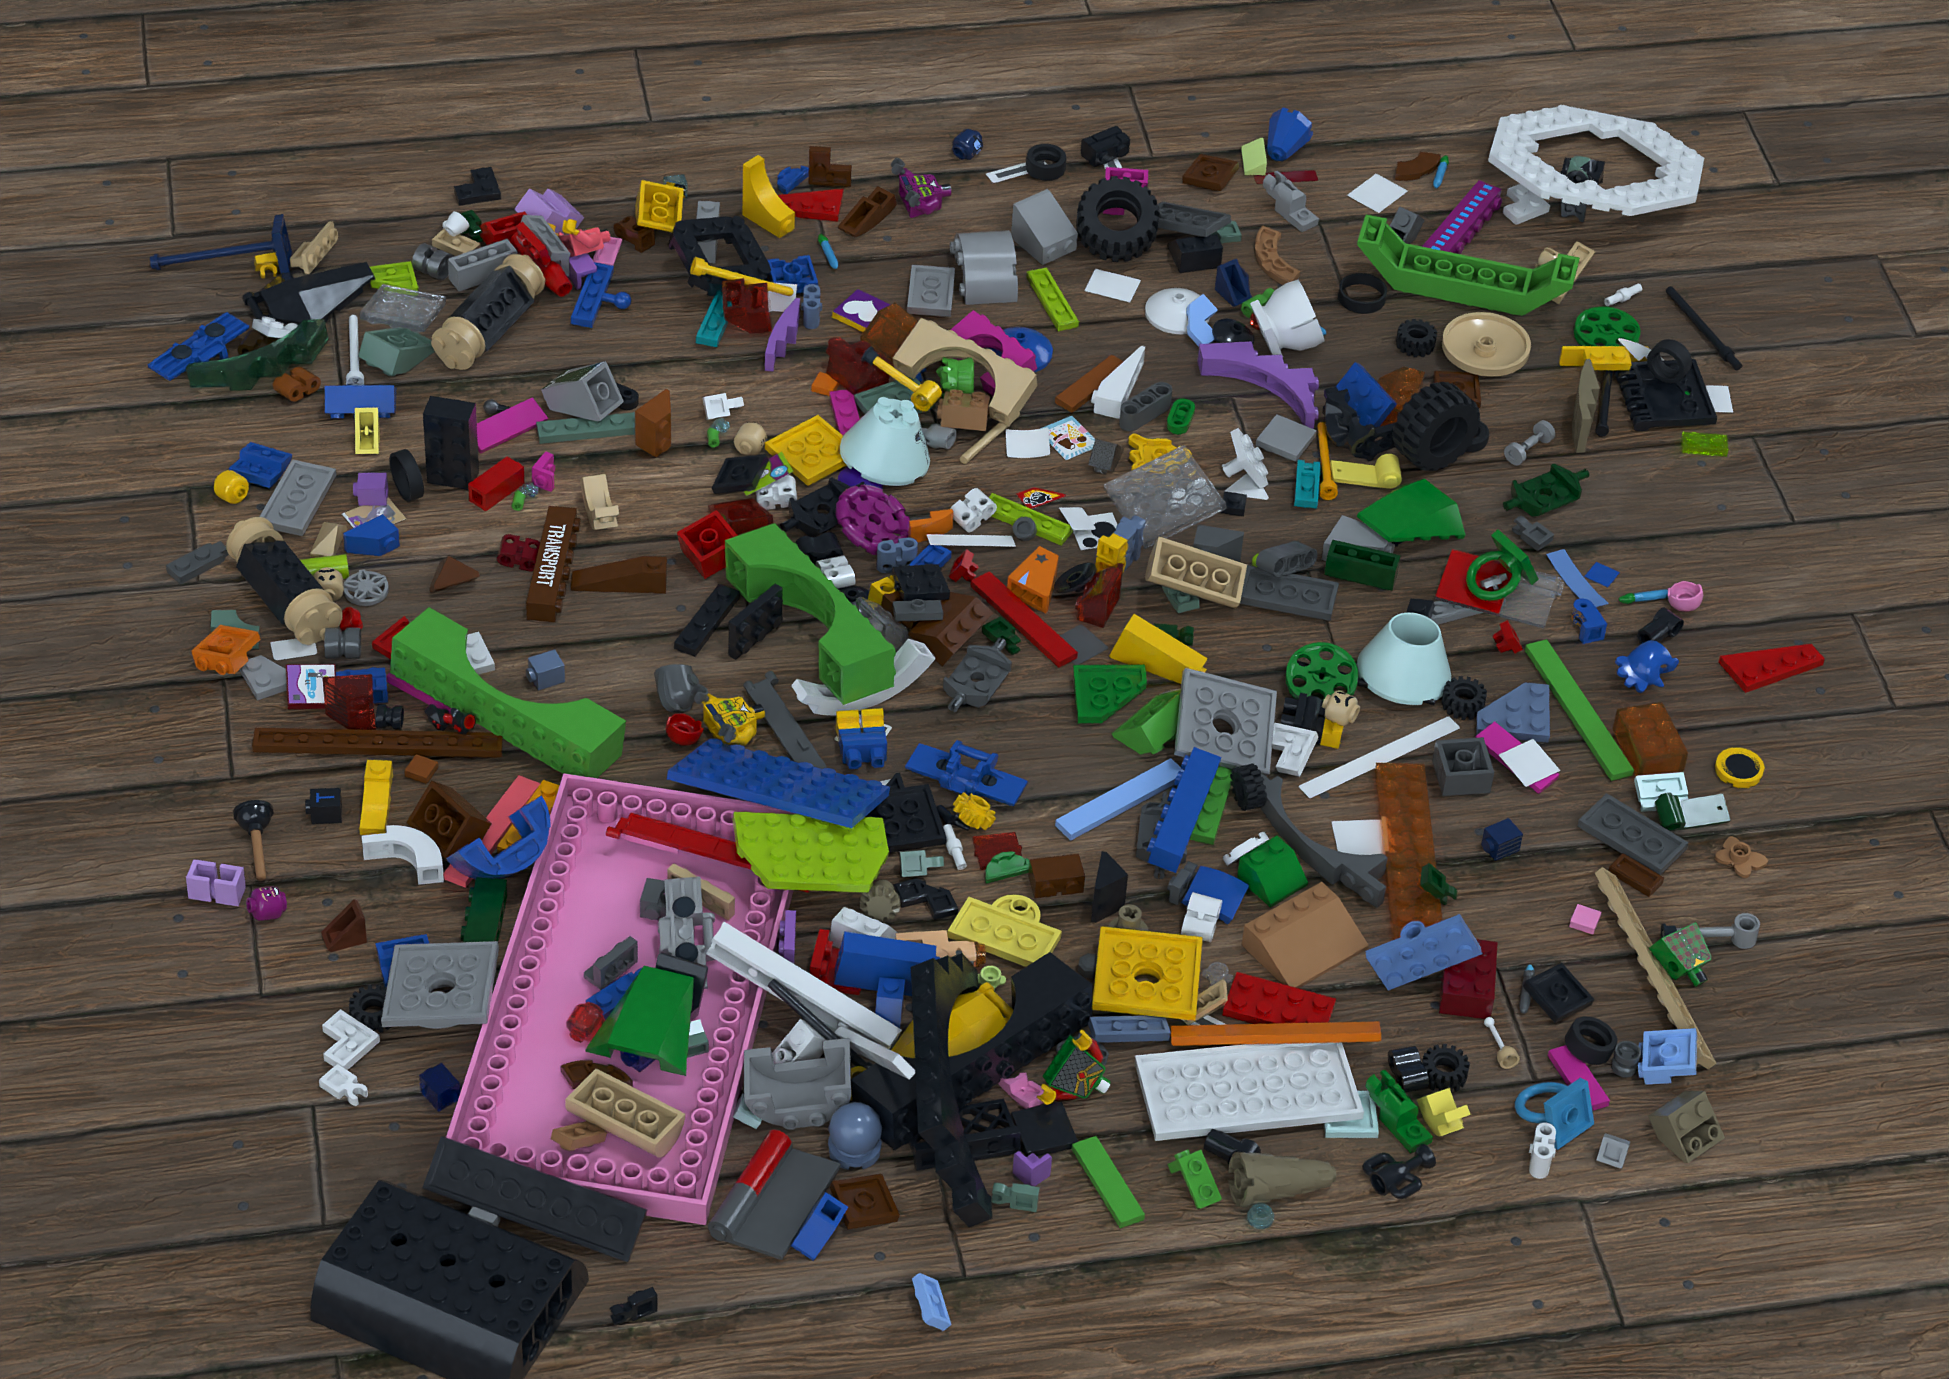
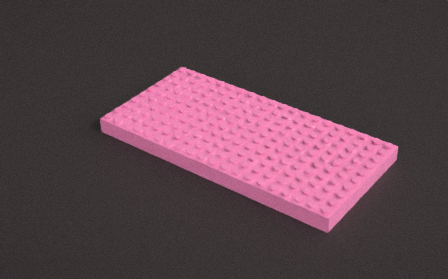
(572, 913)

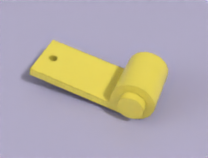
(1383, 475)

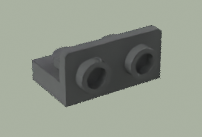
(613, 964)

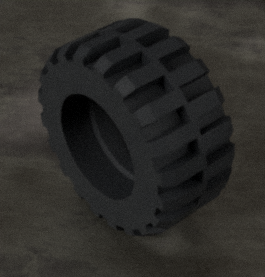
(1117, 194)
(1436, 426)

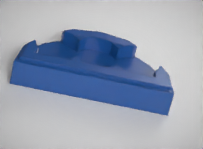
(790, 178)

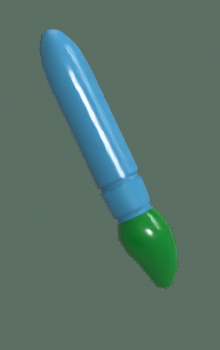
(1444, 162)
(823, 241)
(1643, 596)

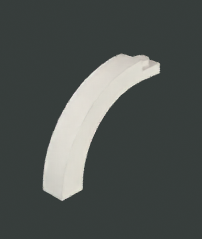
(909, 664)

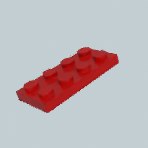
(1270, 1002)

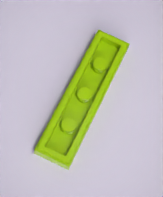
(1052, 299)
(1046, 526)

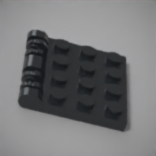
(1663, 403)

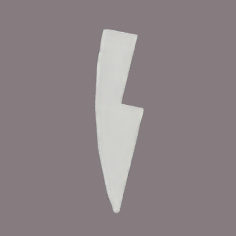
(1636, 349)

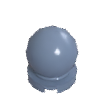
(855, 1136)

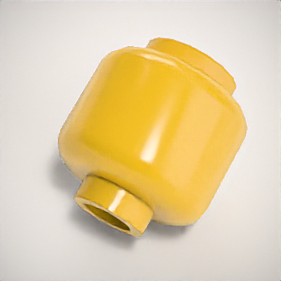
(231, 487)

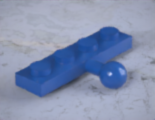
(593, 295)

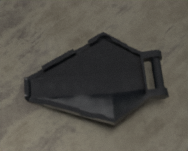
(310, 296)

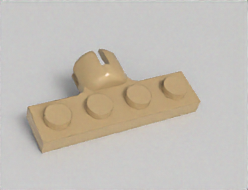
(1578, 250)

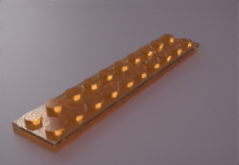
(1406, 843)

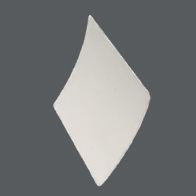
(1027, 443)

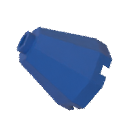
(1287, 133)

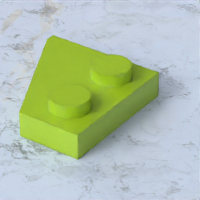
(394, 274)

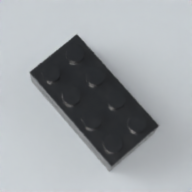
(450, 442)

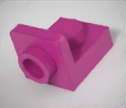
(544, 471)

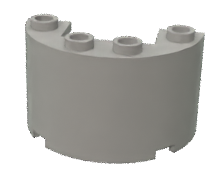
(987, 266)
(798, 1091)

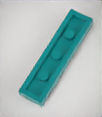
(713, 323)

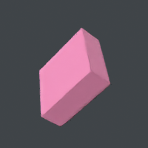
(1585, 919)

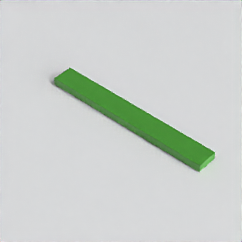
(1579, 710)

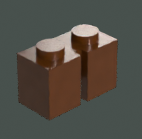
(1056, 875)

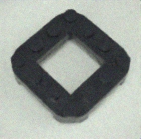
(733, 231)

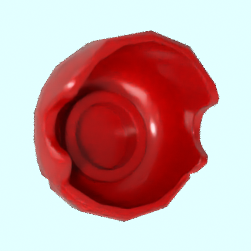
(683, 729)

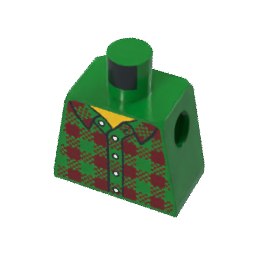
(1683, 954)

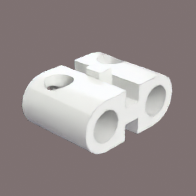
(777, 493)
(973, 510)
(837, 571)
(1201, 916)
(1542, 1150)

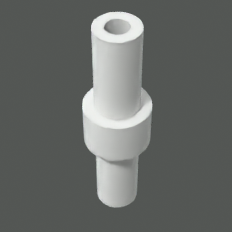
(1623, 295)
(954, 847)

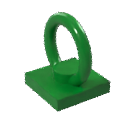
(1511, 558)

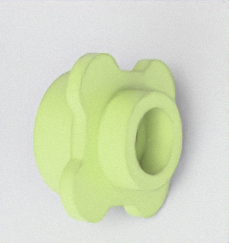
(992, 975)

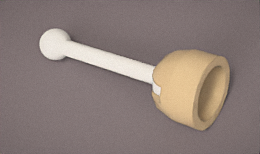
(1506, 1051)

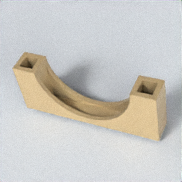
(931, 343)

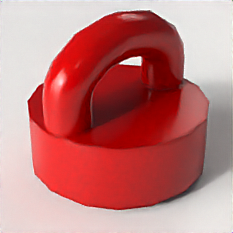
(351, 619)

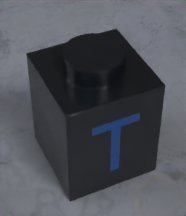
(324, 805)

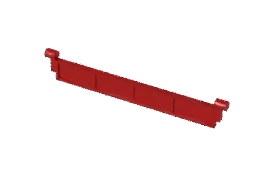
(679, 838)

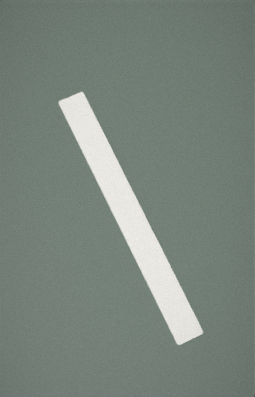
(1382, 755)

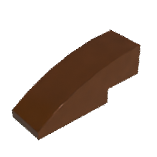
(868, 212)

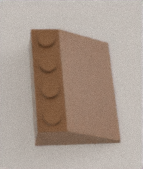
(1304, 937)

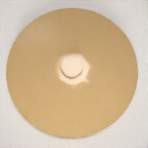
(1486, 344)

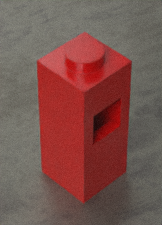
(496, 483)

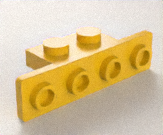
(1601, 357)

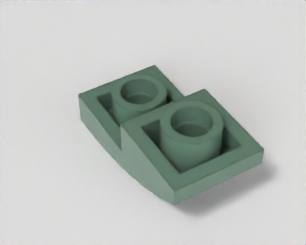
(1181, 601)

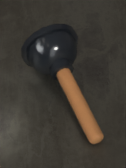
(254, 817)

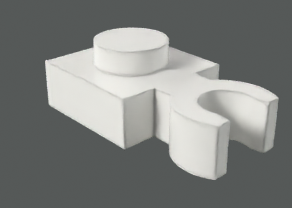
(342, 1082)

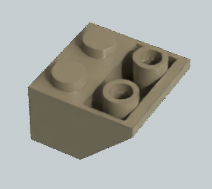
(1687, 1125)

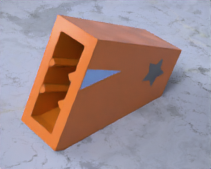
(1035, 579)

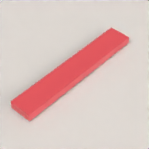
(513, 799)

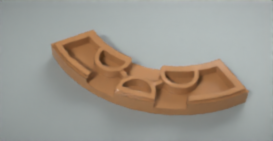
(1268, 258)

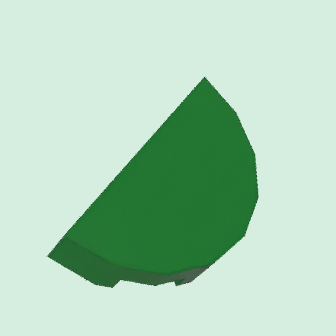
(1006, 866)

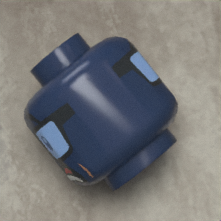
(967, 144)

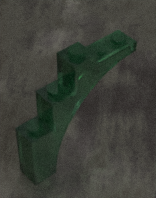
(244, 371)

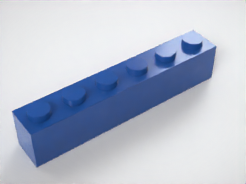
(1184, 809)

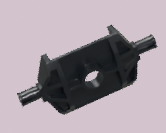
(805, 512)

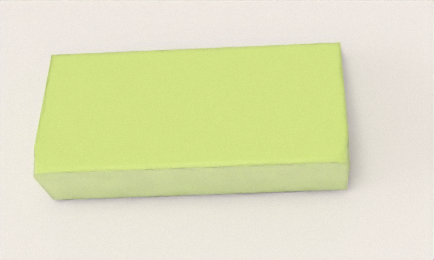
(1254, 157)

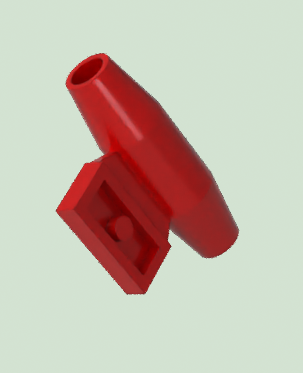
(528, 244)

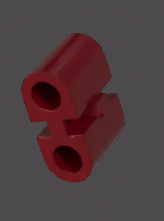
(518, 552)

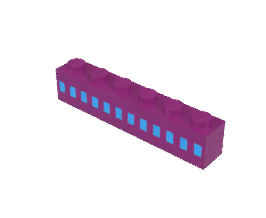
(1466, 219)

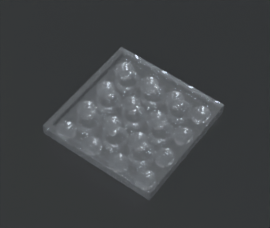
(1167, 494)

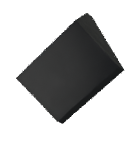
(1109, 888)

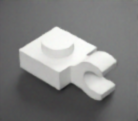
(718, 405)

